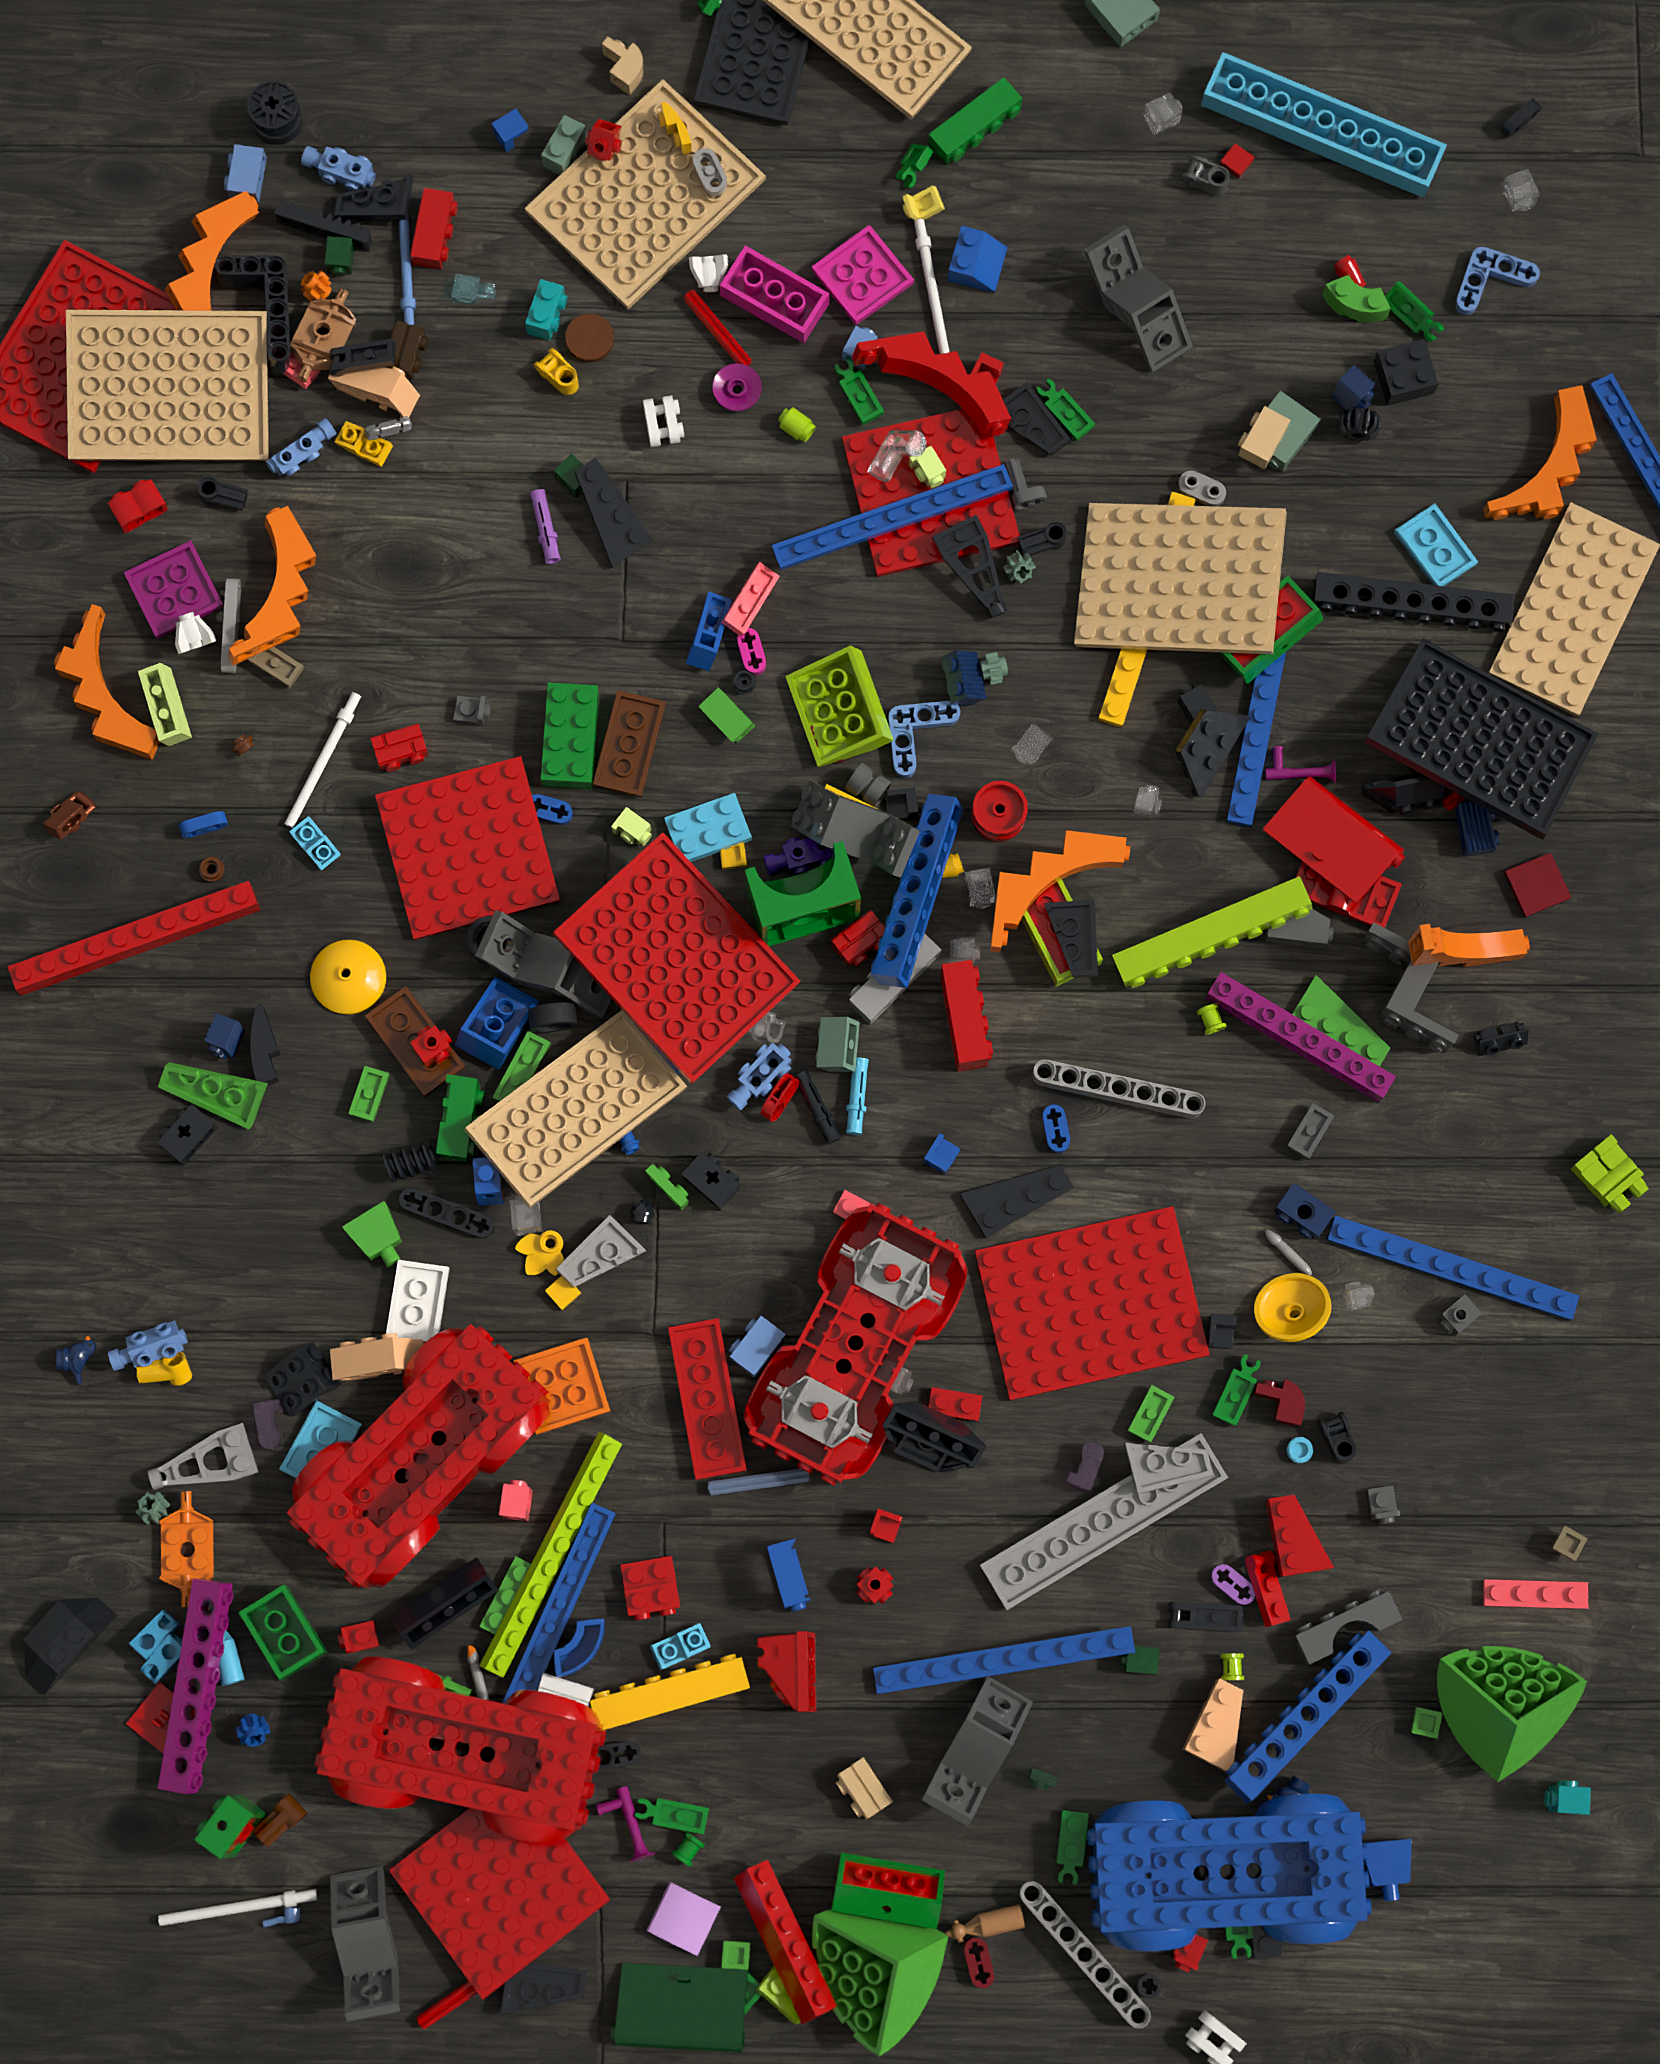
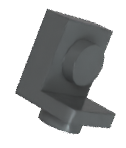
(472, 710)
(1382, 1504)

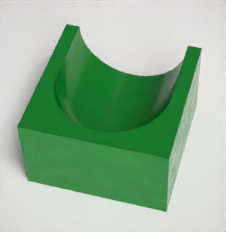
(806, 901)

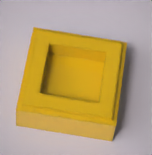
(733, 857)
(562, 1293)

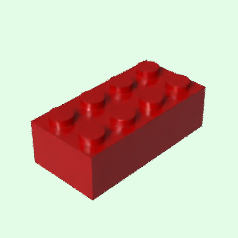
(964, 1015)

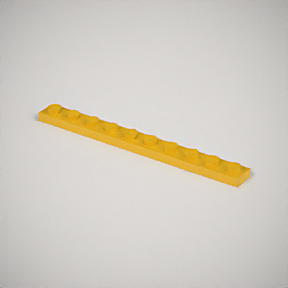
(1129, 664)

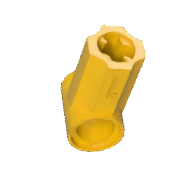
(172, 1369)

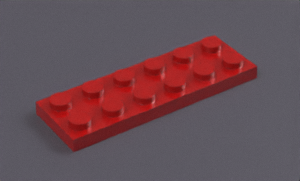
(707, 1399)

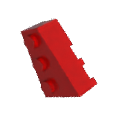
(1294, 1539)

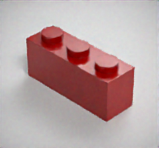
(433, 228)

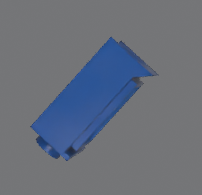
(789, 1575)

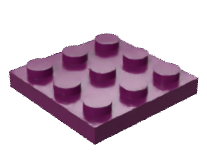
(173, 587)

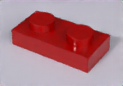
(956, 1403)

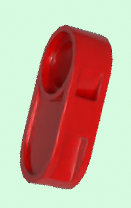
(779, 1097)

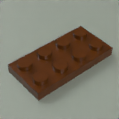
(629, 744)
(397, 1025)

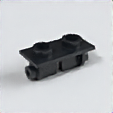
(1512, 1037)

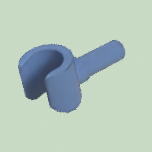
(290, 1916)

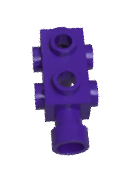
(810, 856)

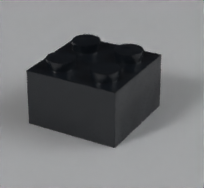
(1405, 372)

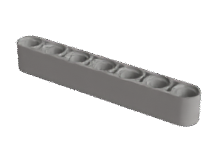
(1131, 1087)
(1096, 1960)

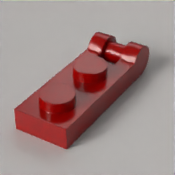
(1267, 1588)

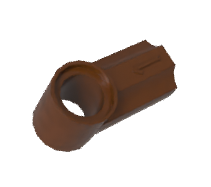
(284, 1817)

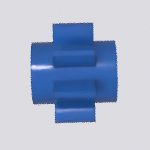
(252, 1730)

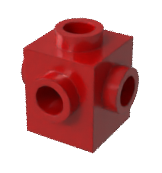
(604, 140)
(432, 1054)
(867, 1593)

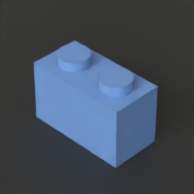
(246, 171)
(757, 1345)

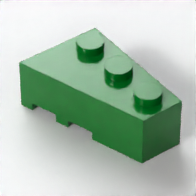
(459, 1111)

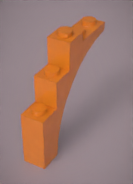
(1542, 492)
(83, 666)

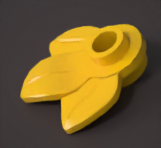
(540, 1256)

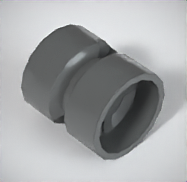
(867, 785)

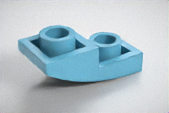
(314, 843)
(680, 1646)

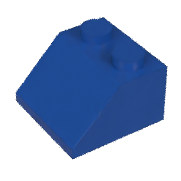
(977, 260)

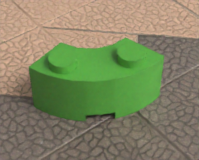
(1356, 302)

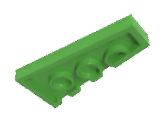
(1330, 1015)
(219, 1093)

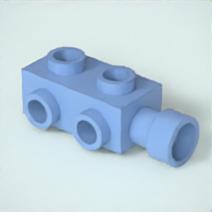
(342, 170)
(297, 452)
(761, 1070)
(151, 1344)

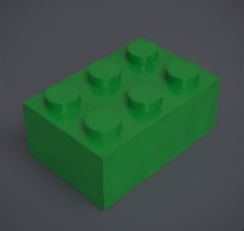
(283, 1632)

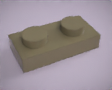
(278, 665)

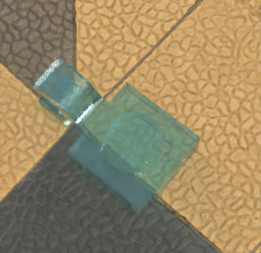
(468, 289)

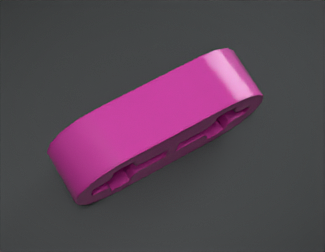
(757, 651)

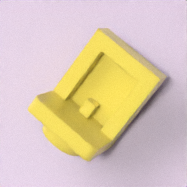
(923, 204)

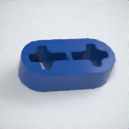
(552, 803)
(203, 824)
(1062, 1128)

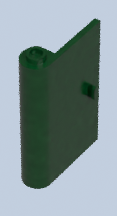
(681, 2015)

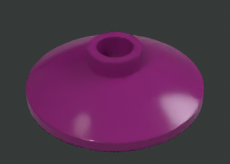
(737, 376)

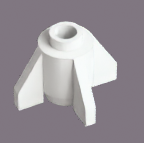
(709, 271)
(192, 633)

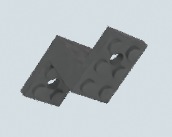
(1138, 298)
(862, 828)
(539, 964)
(1407, 992)
(977, 1751)
(364, 1943)

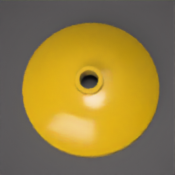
(352, 993)
(1288, 1297)

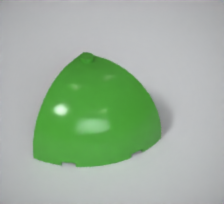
(1505, 1704)
(877, 1973)

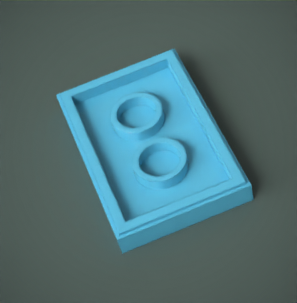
(1435, 546)
(319, 1430)

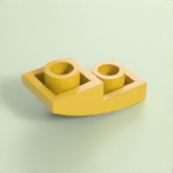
(672, 122)
(354, 440)

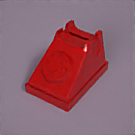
(792, 1667)

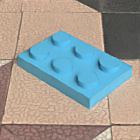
(708, 828)

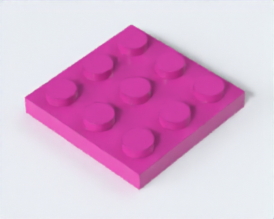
(862, 275)

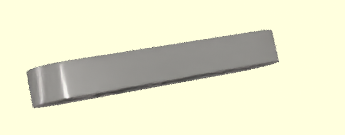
(230, 622)

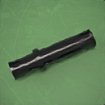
(820, 1113)

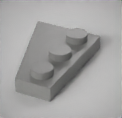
(599, 1252)
(1162, 1467)

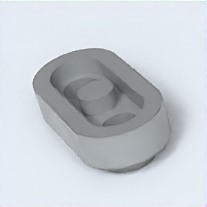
(711, 172)
(1202, 488)

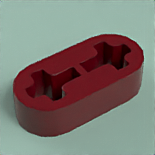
(985, 1961)

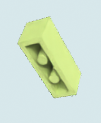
(164, 704)

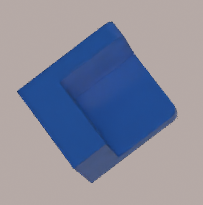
(509, 128)
(941, 1155)

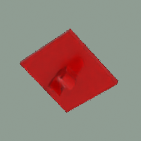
(153, 1717)

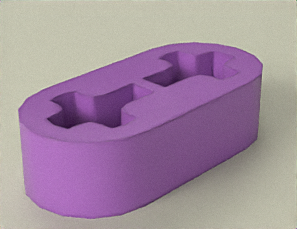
(1228, 1589)

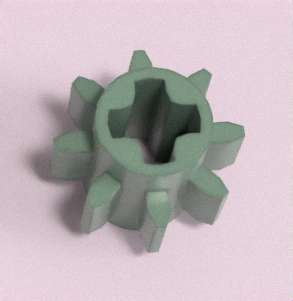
(1019, 567)
(994, 668)
(152, 1508)

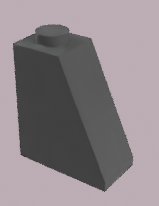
(1308, 931)

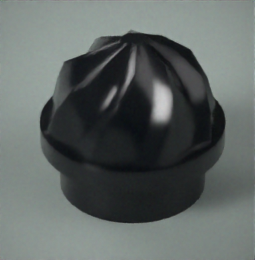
(642, 1212)

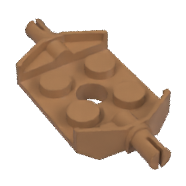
(314, 349)

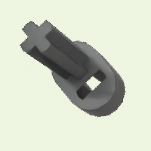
(1023, 497)

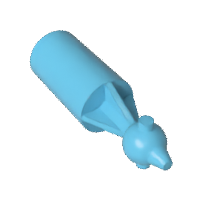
(229, 1663)

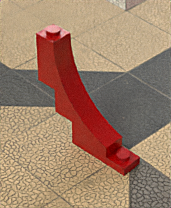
(914, 358)

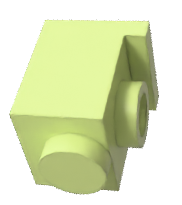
(928, 468)
(632, 828)

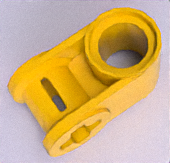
(554, 369)

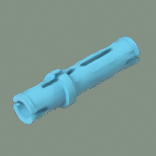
(857, 1098)

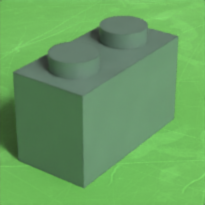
(564, 145)
(837, 1044)

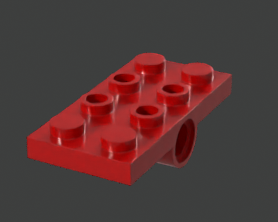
(1373, 906)

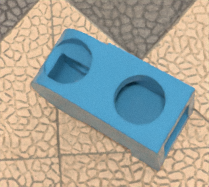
(154, 1634)
(163, 1658)

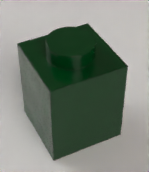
(339, 256)
(565, 475)
(1143, 1661)

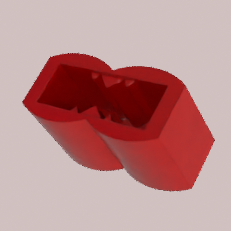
(137, 505)

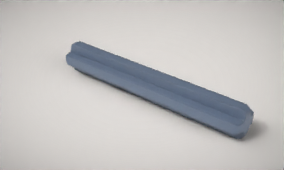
(757, 1481)

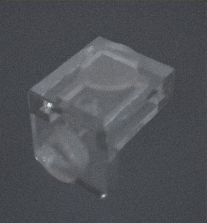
(1031, 744)

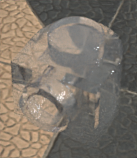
(1147, 801)
(964, 949)
(768, 1029)
(1358, 1296)

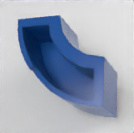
(581, 1648)

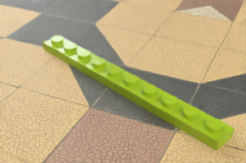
(550, 1554)

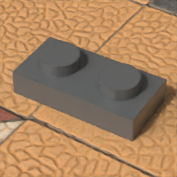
(1310, 1131)

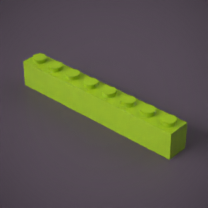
(1213, 932)

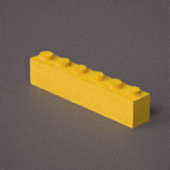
(671, 1693)

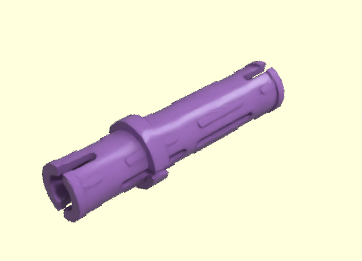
(539, 502)

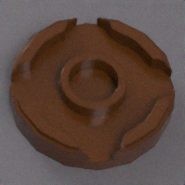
(589, 337)

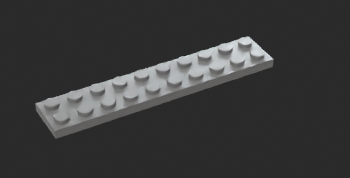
(1089, 1532)

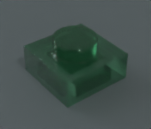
(1042, 1780)

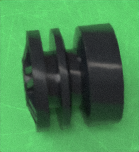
(279, 124)

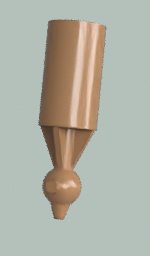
(989, 1923)

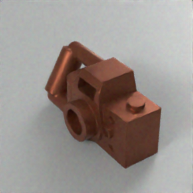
(69, 815)

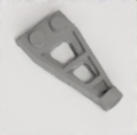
(237, 1452)

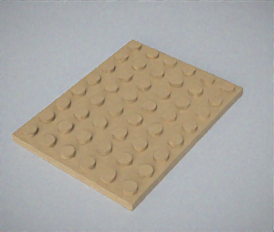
(645, 205)
(167, 385)
(1181, 578)

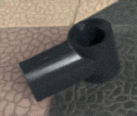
(224, 495)
(1040, 541)

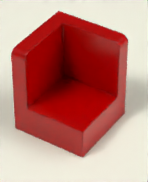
(988, 363)
(885, 1526)

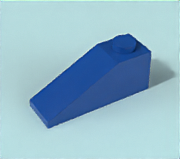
(708, 632)

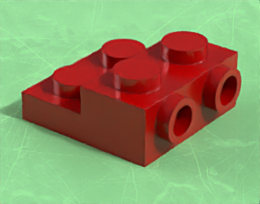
(650, 1587)

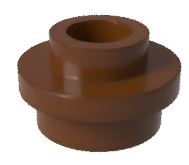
(242, 744)
(208, 862)

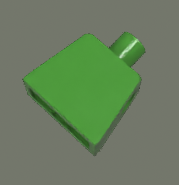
(376, 1234)

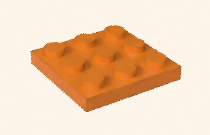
(572, 1383)

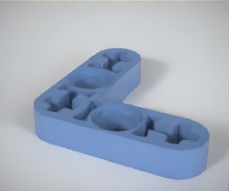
(1483, 270)
(906, 729)

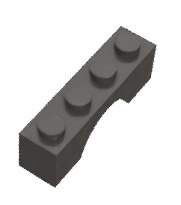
(1317, 1641)

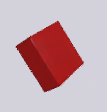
(1237, 161)

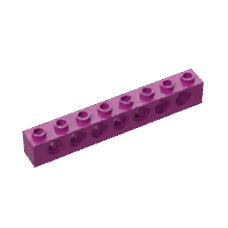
(1300, 1037)
(185, 1695)

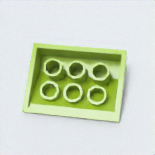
(841, 706)

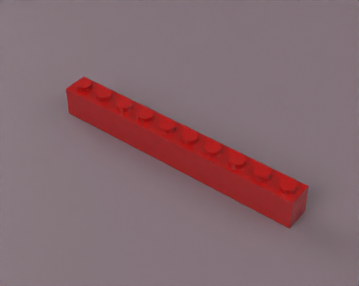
(134, 938)

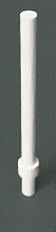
(923, 245)
(344, 717)
(289, 1899)

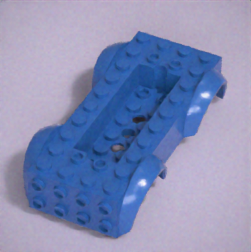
(1306, 1888)

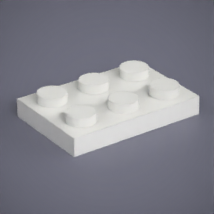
(417, 1300)

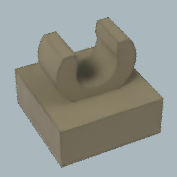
(1569, 1543)

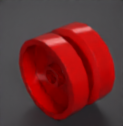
(996, 797)

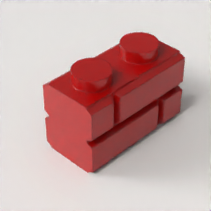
(400, 748)
(859, 939)

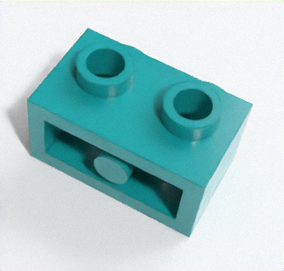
(545, 310)
(1568, 1798)

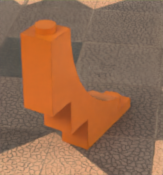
(214, 228)
(276, 620)
(1018, 892)
(1450, 948)

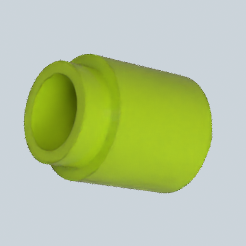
(796, 424)

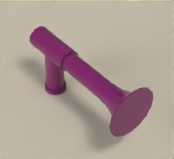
(1279, 772)
(624, 1801)

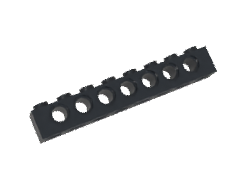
(1499, 603)

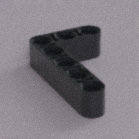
(274, 303)

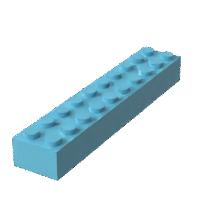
(1323, 124)

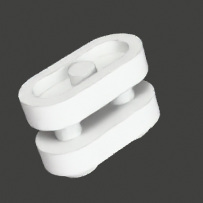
(670, 409)
(1199, 2041)

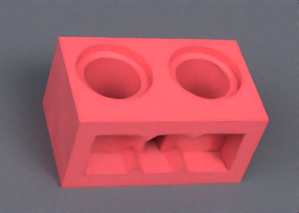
(516, 1501)

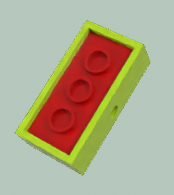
(1044, 937)

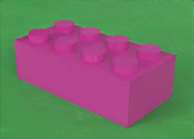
(774, 294)

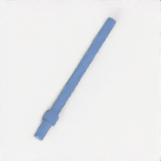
(407, 302)

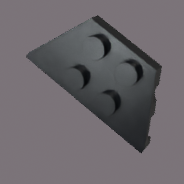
(1208, 745)

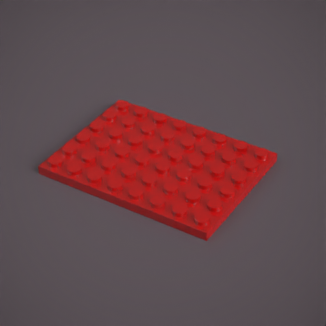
(35, 346)
(676, 957)
(1091, 1303)

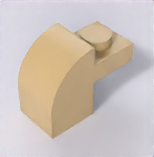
(628, 67)

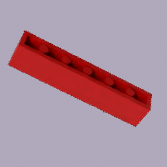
(785, 1942)

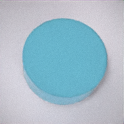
(1299, 1450)

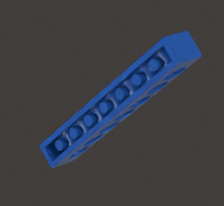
(897, 972)
(1372, 1654)

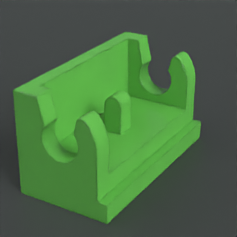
(727, 715)

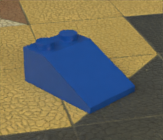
(495, 1023)

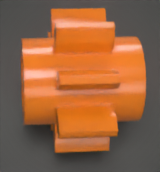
(315, 285)

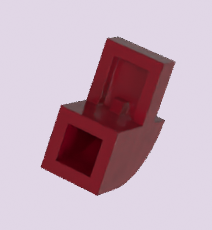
(1289, 1400)

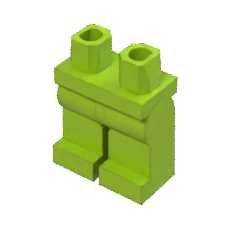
(1609, 1173)

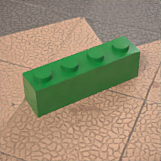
(975, 121)

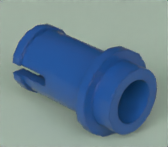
(629, 1144)

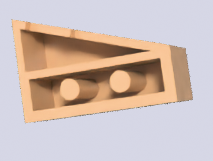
(379, 385)
(372, 1357)
(1216, 1727)

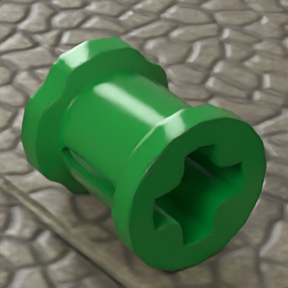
(688, 1849)

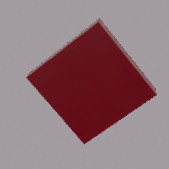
(1537, 885)

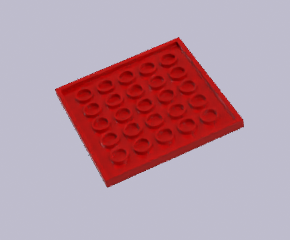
(962, 454)
(467, 847)
(497, 1897)

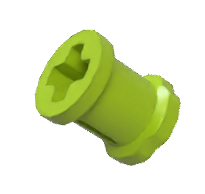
(1211, 1019)
(1232, 1667)

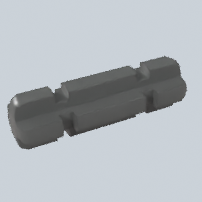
(387, 428)

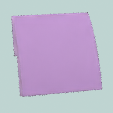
(683, 1918)

